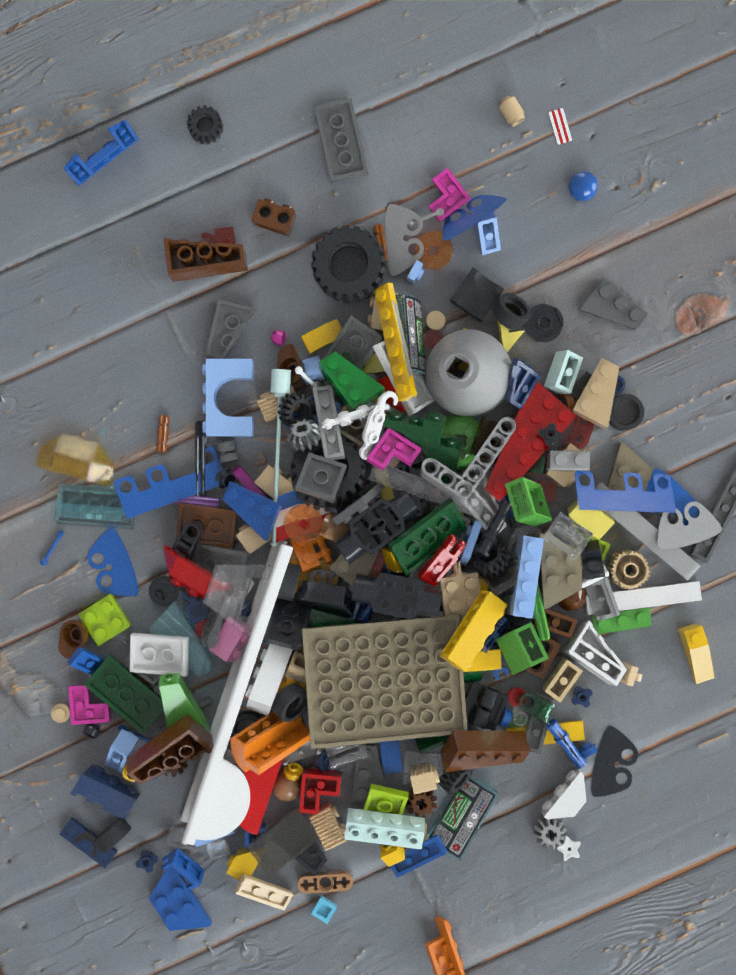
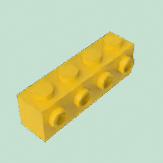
(473, 630)

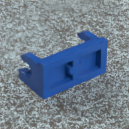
(184, 866)

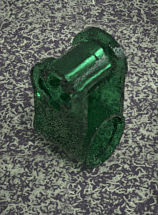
(539, 707)

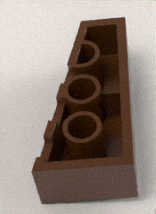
(202, 259)
(169, 749)
(483, 749)

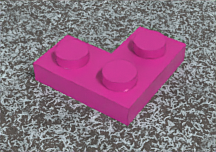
(453, 195)
(393, 445)
(84, 711)

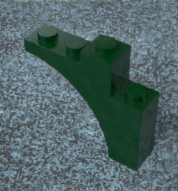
(429, 436)

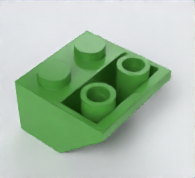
(522, 648)

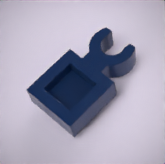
(195, 610)

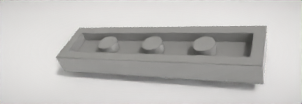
(326, 408)

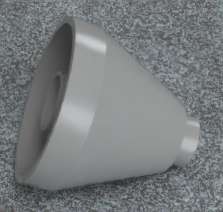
(482, 384)

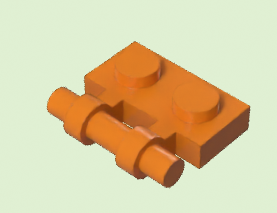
(306, 554)

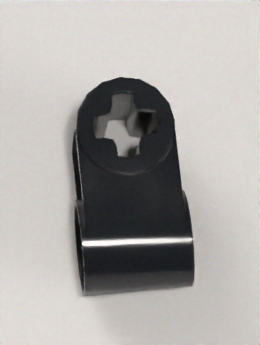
(187, 541)

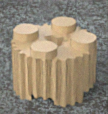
(638, 566)

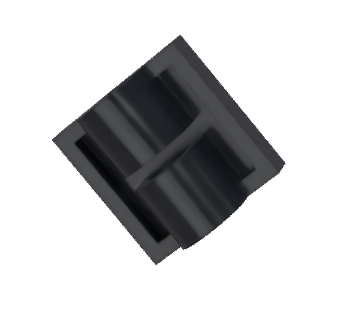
(484, 705)

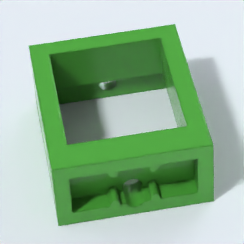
(525, 502)

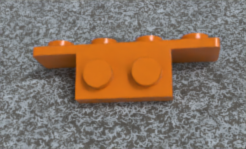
(443, 951)

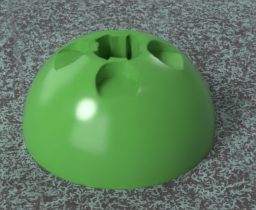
(467, 428)

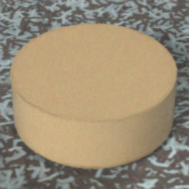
(435, 320)

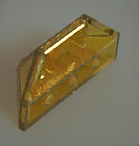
(76, 459)

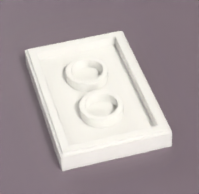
(159, 654)

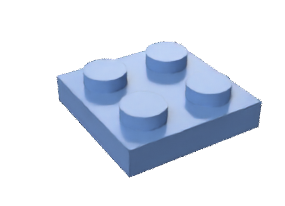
(471, 537)

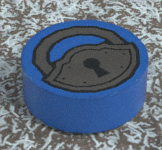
(505, 717)

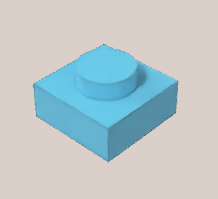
(324, 909)

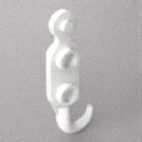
(345, 418)
(374, 424)

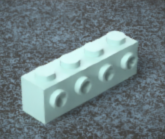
(385, 828)

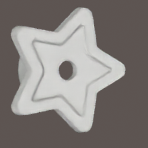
(574, 845)

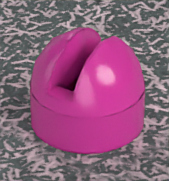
(278, 337)

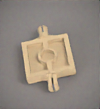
(459, 591)

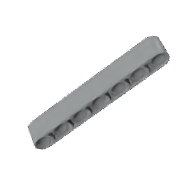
(648, 536)

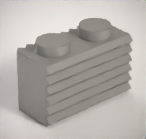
(568, 460)

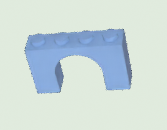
(217, 373)
(529, 555)

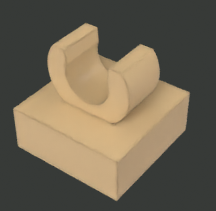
(630, 675)

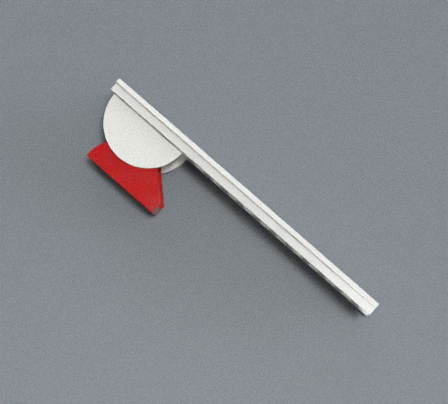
(221, 791)

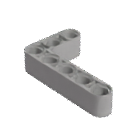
(475, 466)

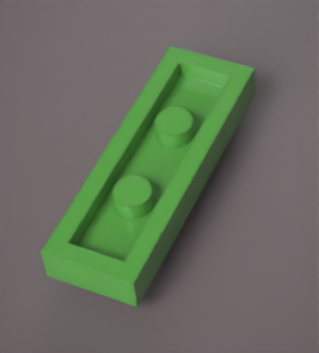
(626, 620)

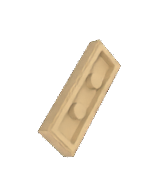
(263, 892)

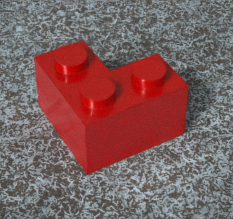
(316, 784)

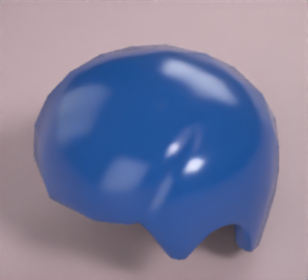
(583, 186)

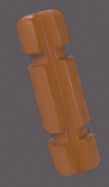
(378, 231)
(162, 434)

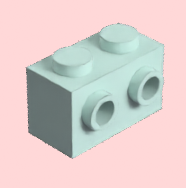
(563, 372)

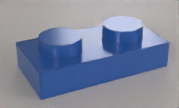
(85, 660)

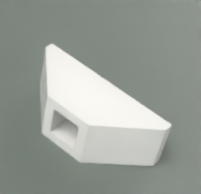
(567, 798)

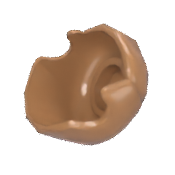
(286, 789)

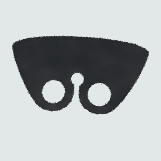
(609, 753)

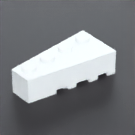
(268, 678)

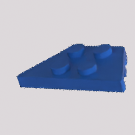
(177, 904)

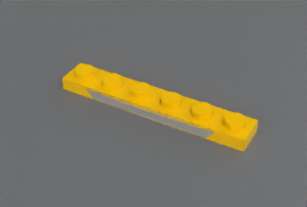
(395, 342)

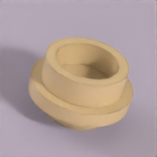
(60, 713)

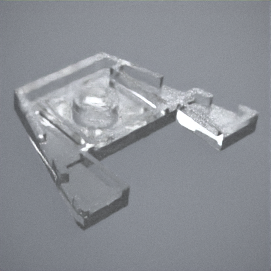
(229, 590)

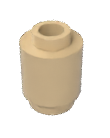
(511, 110)

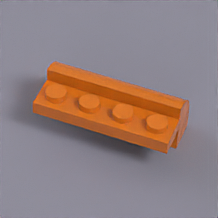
(267, 742)

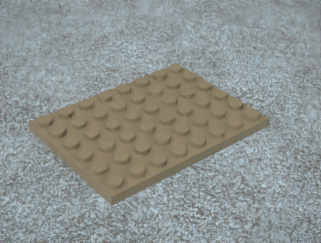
(382, 682)

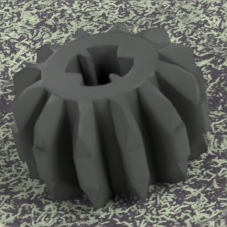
(304, 435)

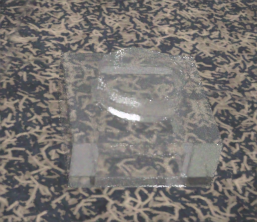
(218, 849)

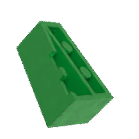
(350, 382)

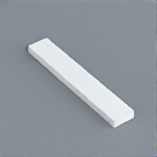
(654, 596)

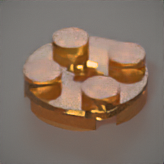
(445, 250)
(313, 528)

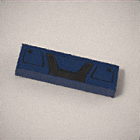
(83, 839)

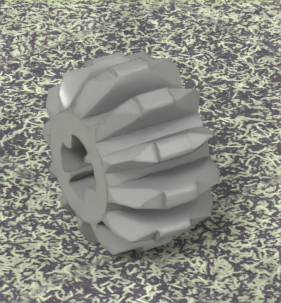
(552, 839)

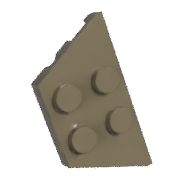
(628, 462)
(559, 574)

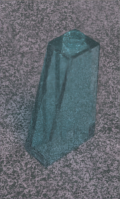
(176, 623)

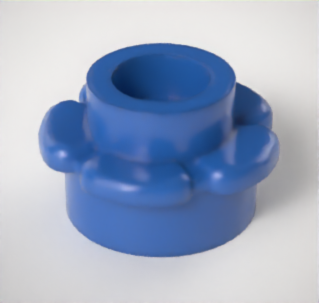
(588, 750)

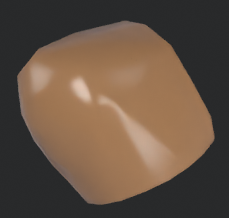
(331, 530)

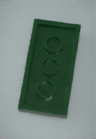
(427, 536)
(125, 694)

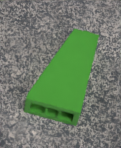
(179, 701)

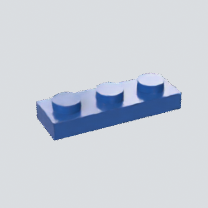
(414, 858)

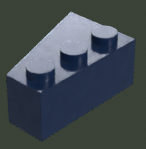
(106, 790)

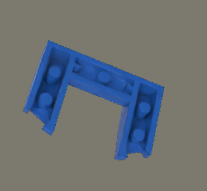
(123, 139)

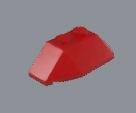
(186, 573)

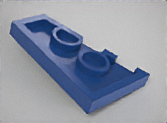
(253, 508)

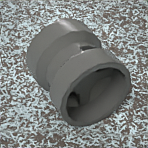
(225, 447)

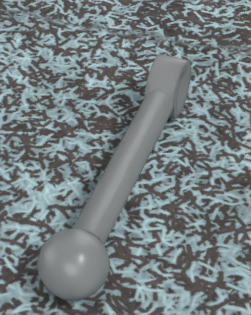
(439, 212)

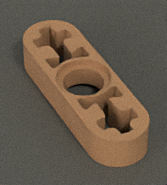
(331, 888)

